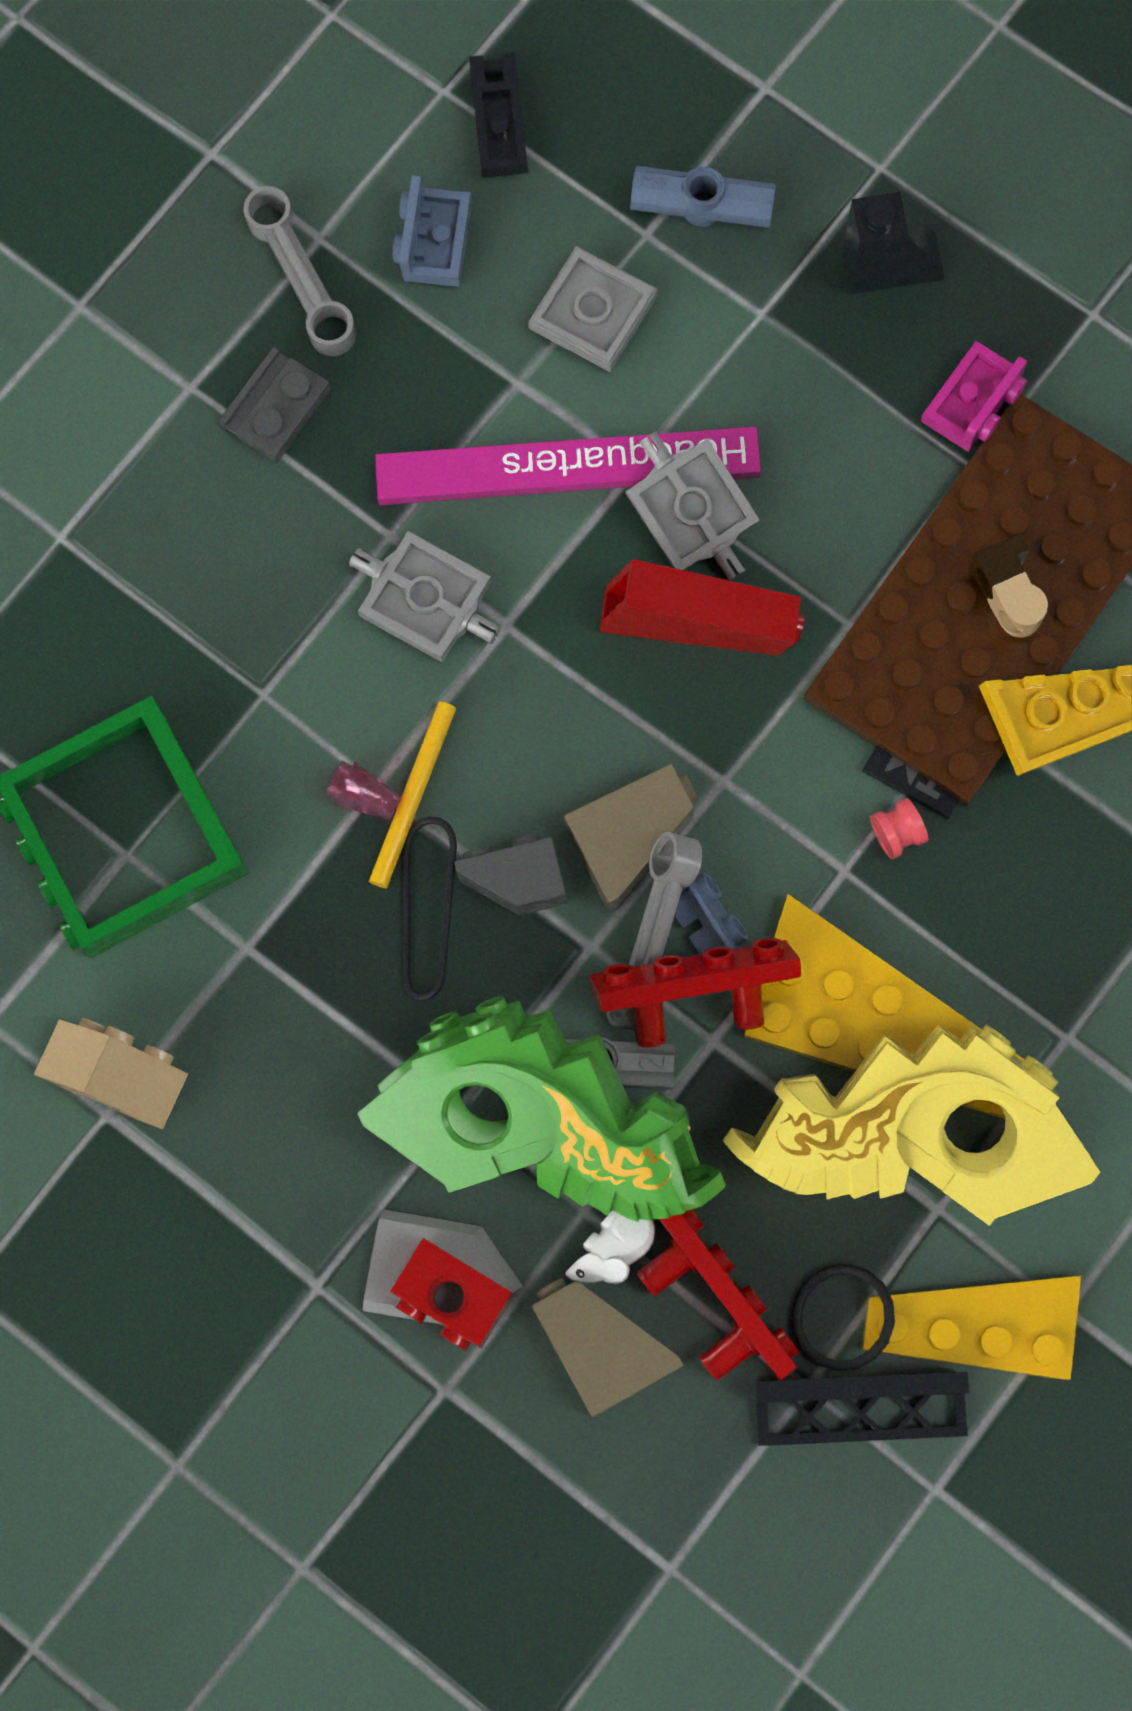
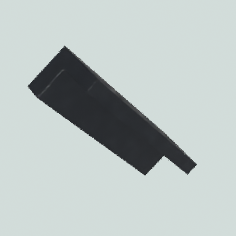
(862, 1388)

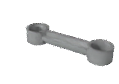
(299, 270)
(673, 866)

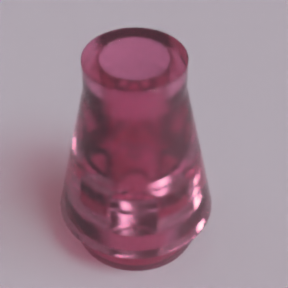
(361, 791)

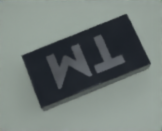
(909, 782)

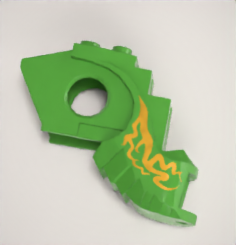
(561, 1111)

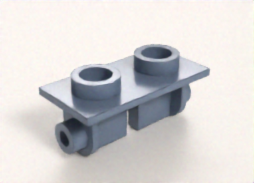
(701, 903)

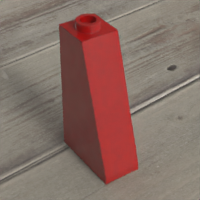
(699, 610)

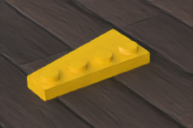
(1059, 714)
(995, 1327)

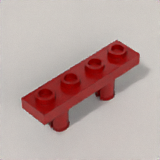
(676, 978)
(750, 1331)

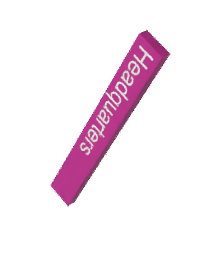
(547, 466)

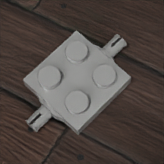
(692, 506)
(424, 596)

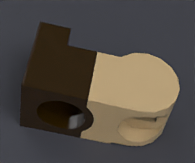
(1007, 588)

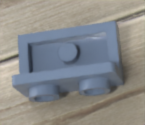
(432, 234)

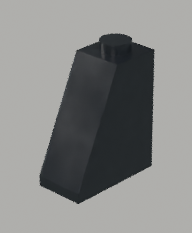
(889, 245)

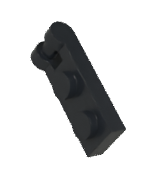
(498, 116)

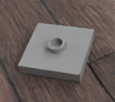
(593, 309)

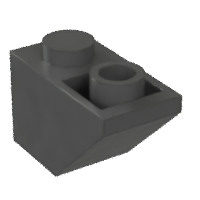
(516, 877)

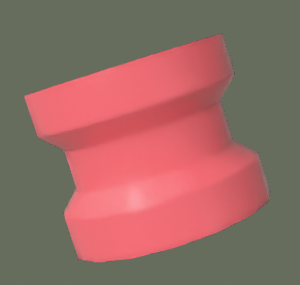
(899, 828)

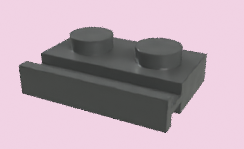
(275, 404)

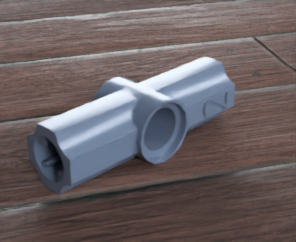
(673, 194)

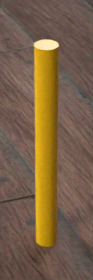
(412, 795)

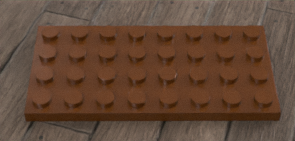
(929, 635)

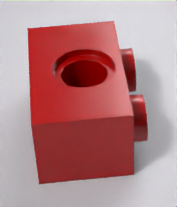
(428, 1272)

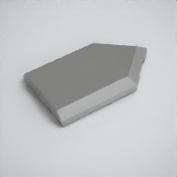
(397, 1240)

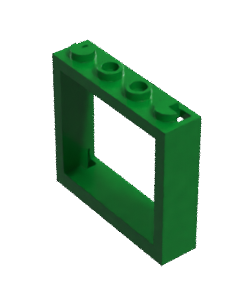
(158, 906)

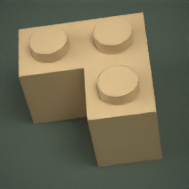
(107, 1069)

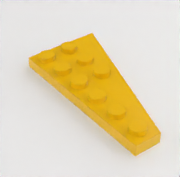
(847, 1000)

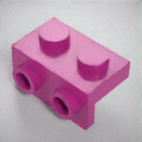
(973, 396)

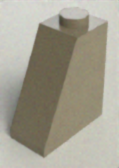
(622, 827)
(600, 1346)

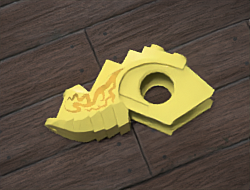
(895, 1120)

